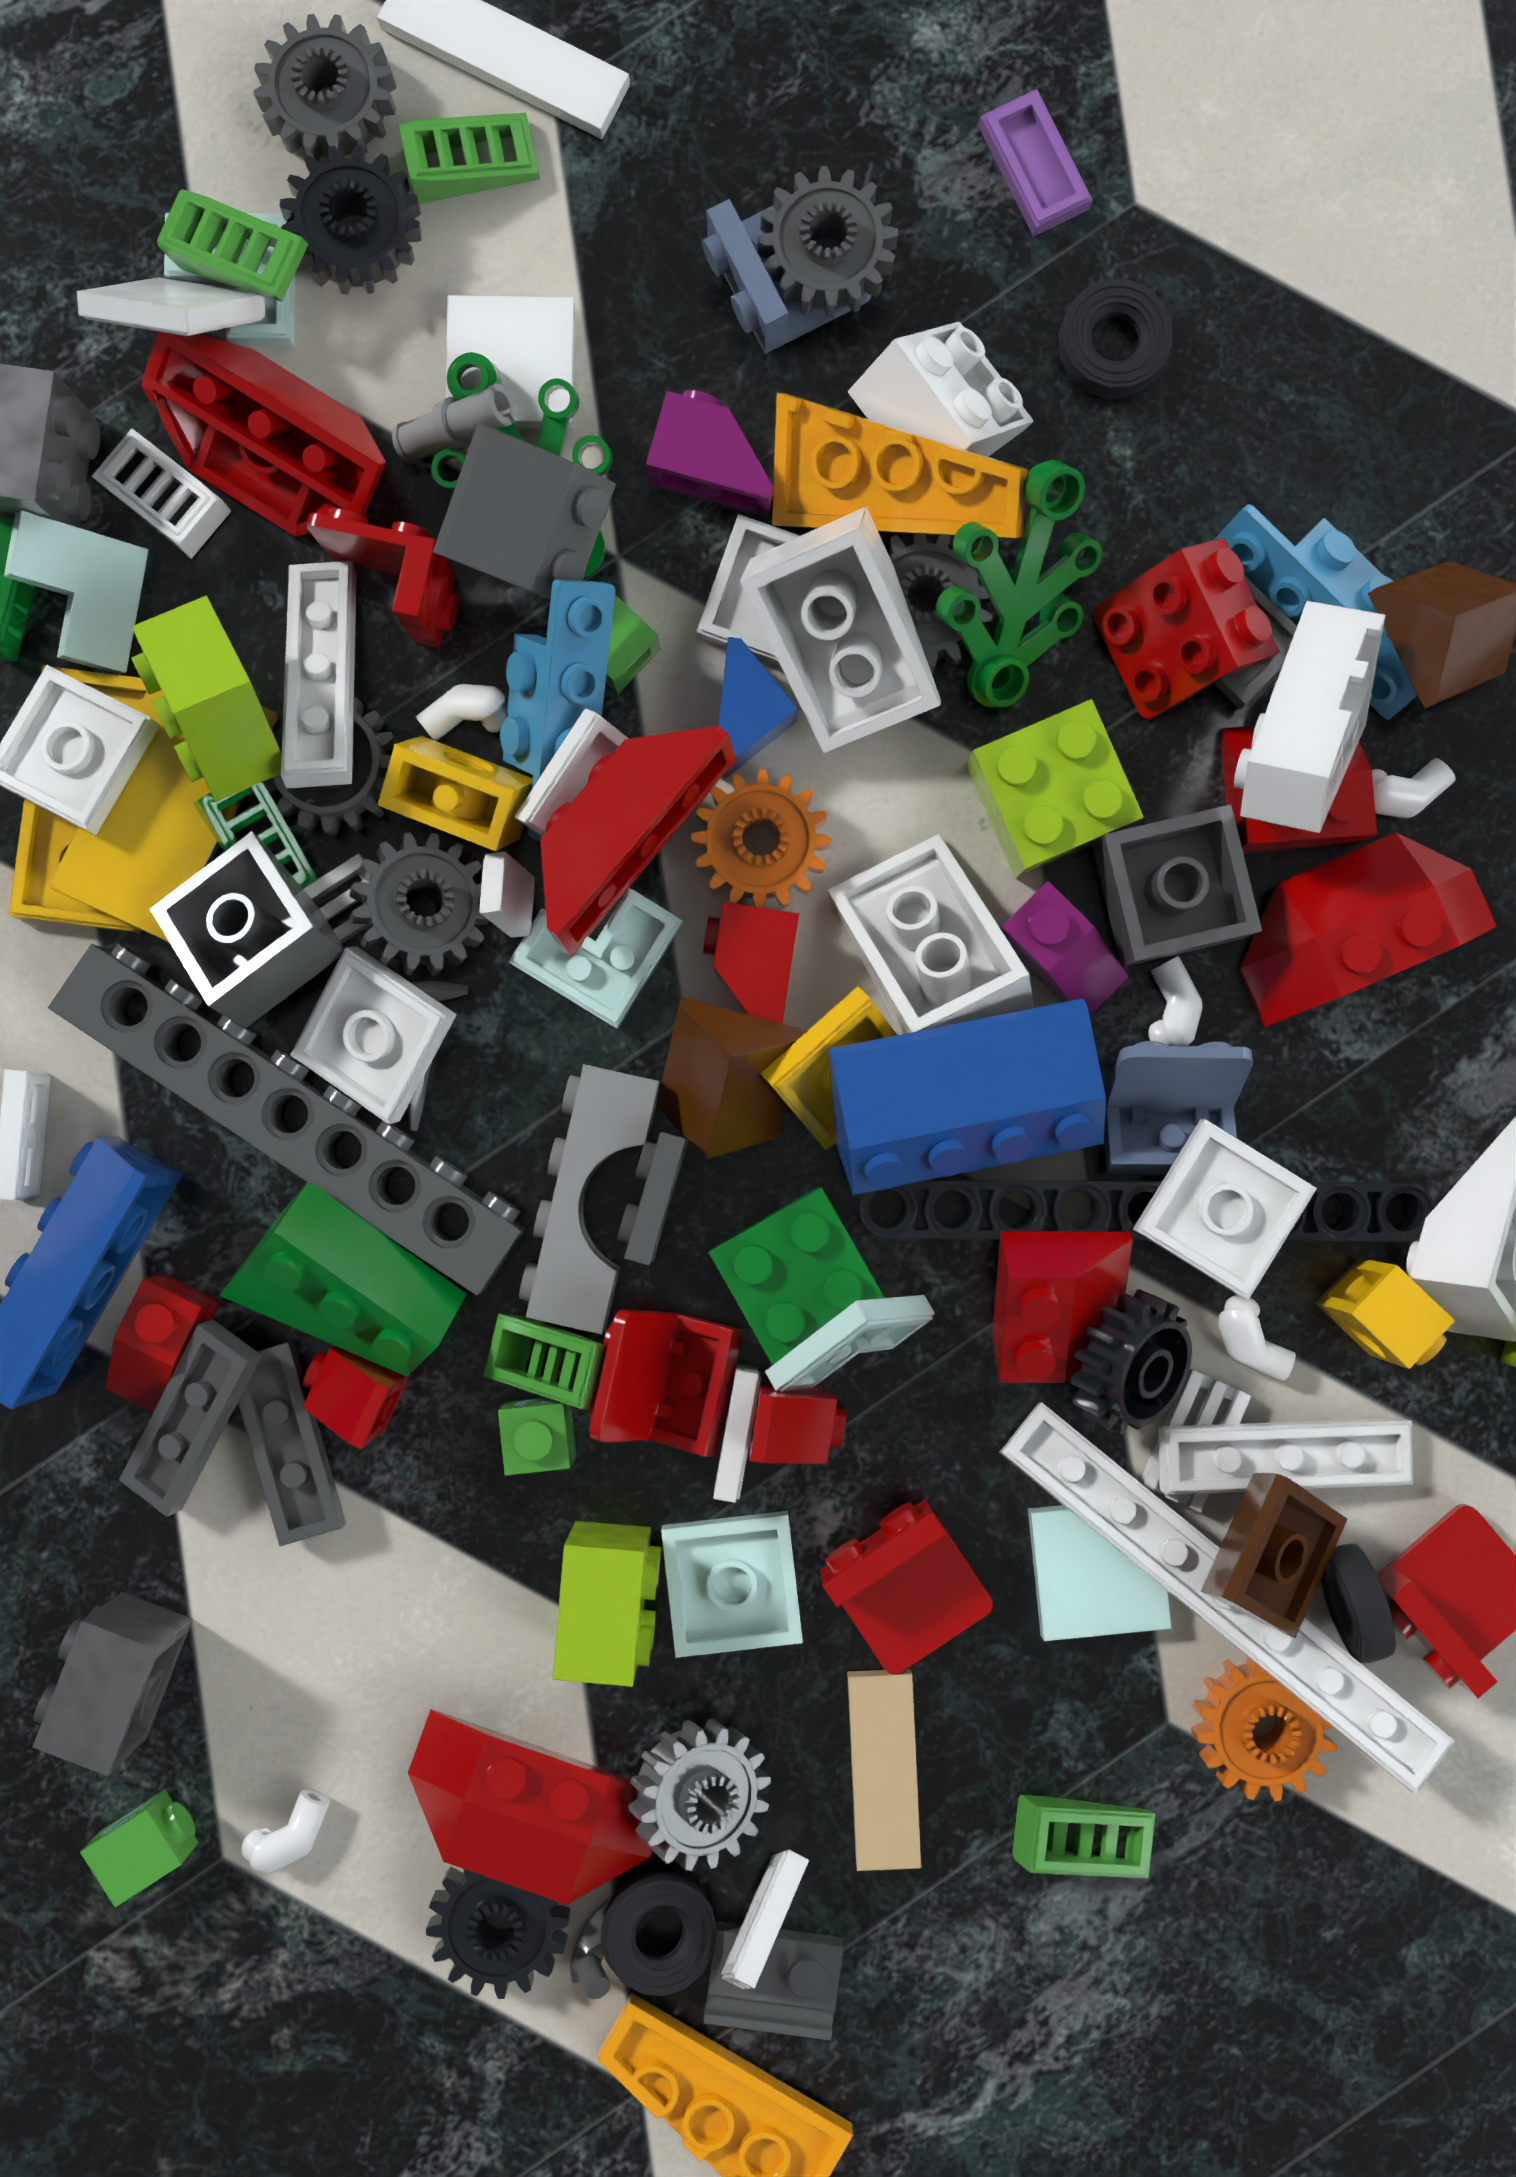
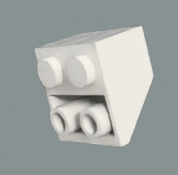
(943, 391)

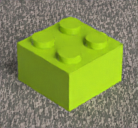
(206, 699)
(1053, 788)
(602, 1602)

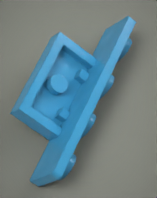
(1318, 570)
(557, 675)

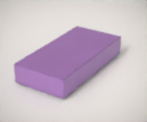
(1035, 162)

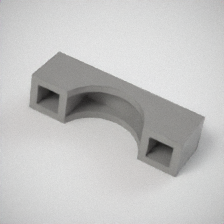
(573, 1278)

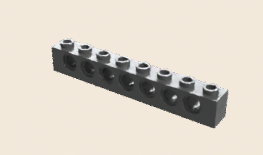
(95, 1004)

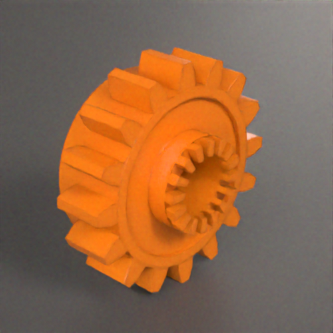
(755, 807)
(1265, 1760)

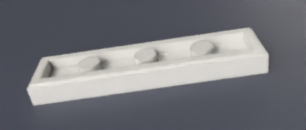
(512, 57)
(319, 675)
(1305, 1451)

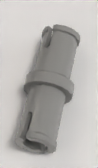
(453, 423)

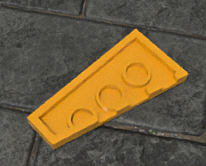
(912, 484)
(718, 2101)

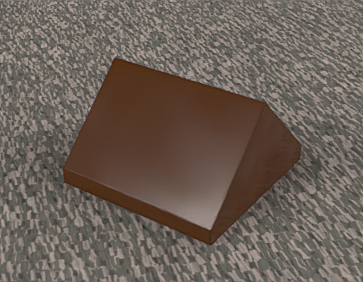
(1449, 627)
(715, 1080)
(1275, 1552)

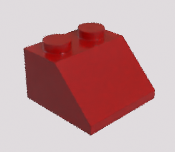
(1347, 822)
(1048, 1297)

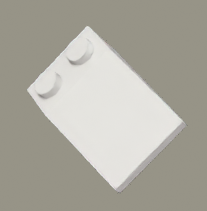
(841, 630)
(930, 941)
(1470, 1246)

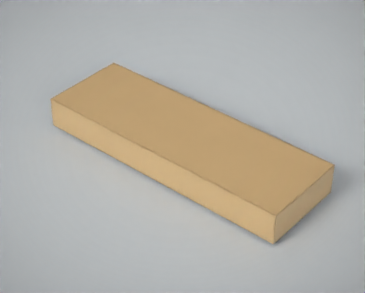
(884, 1770)

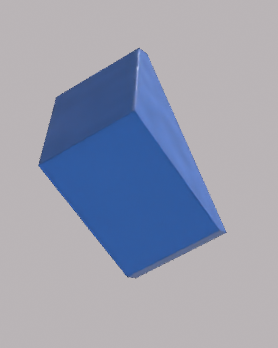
(752, 704)

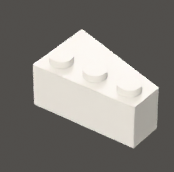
(1311, 718)

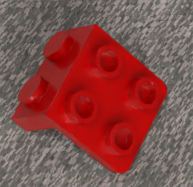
(426, 579)
(1184, 627)
(665, 1380)
(906, 1587)
(1455, 1596)

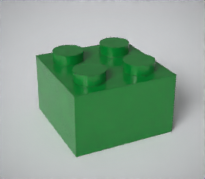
(794, 1272)

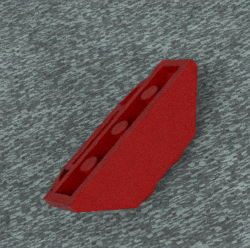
(260, 431)
(623, 822)
(1359, 924)
(523, 1810)

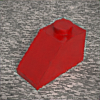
(753, 956)
(155, 1338)
(352, 1395)
(795, 1425)

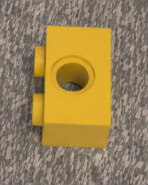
(455, 792)
(1386, 1313)

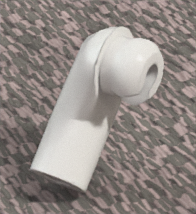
(465, 703)
(1406, 796)
(1182, 1006)
(1246, 1342)
(277, 1849)

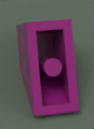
(706, 455)
(1063, 949)

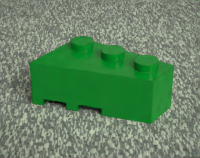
(345, 1284)

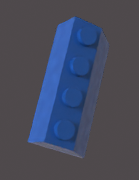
(967, 1096)
(77, 1264)

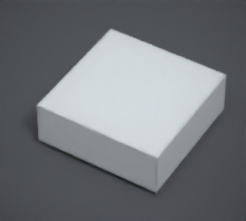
(507, 894)

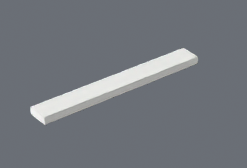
(1180, 1560)

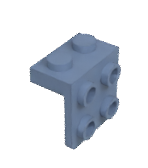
(756, 299)
(1161, 1097)

